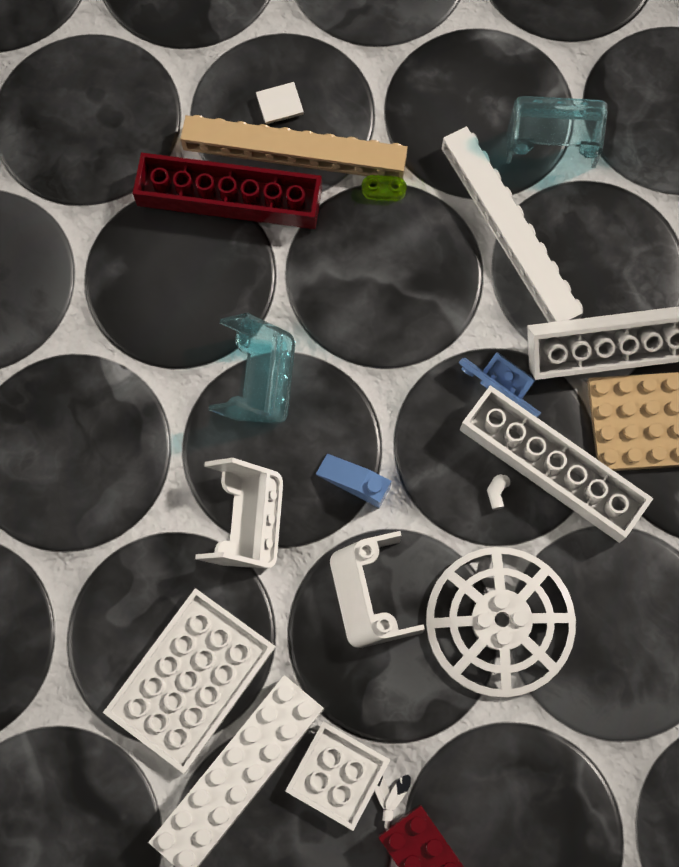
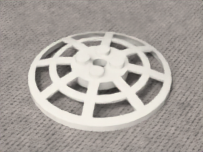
(496, 637)

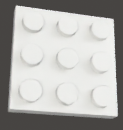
(338, 775)

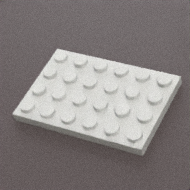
(189, 680)

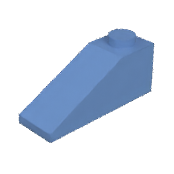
(355, 479)

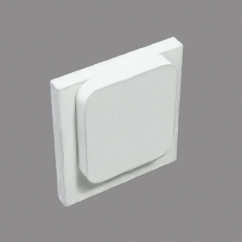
(279, 103)

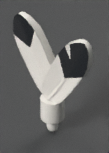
(391, 800)

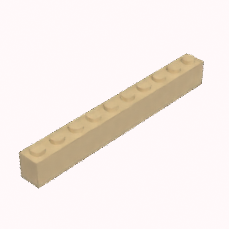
(292, 147)

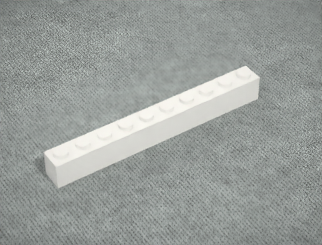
(510, 227)

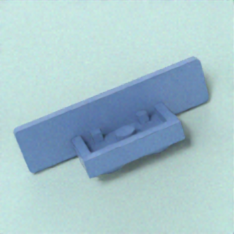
(505, 378)

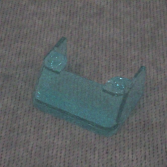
(557, 123)
(267, 371)

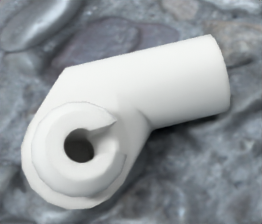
(495, 489)

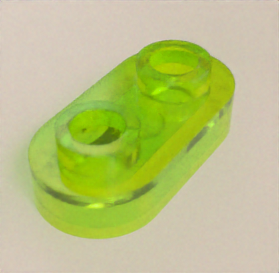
(384, 188)

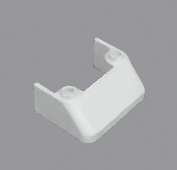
(254, 515)
(360, 623)

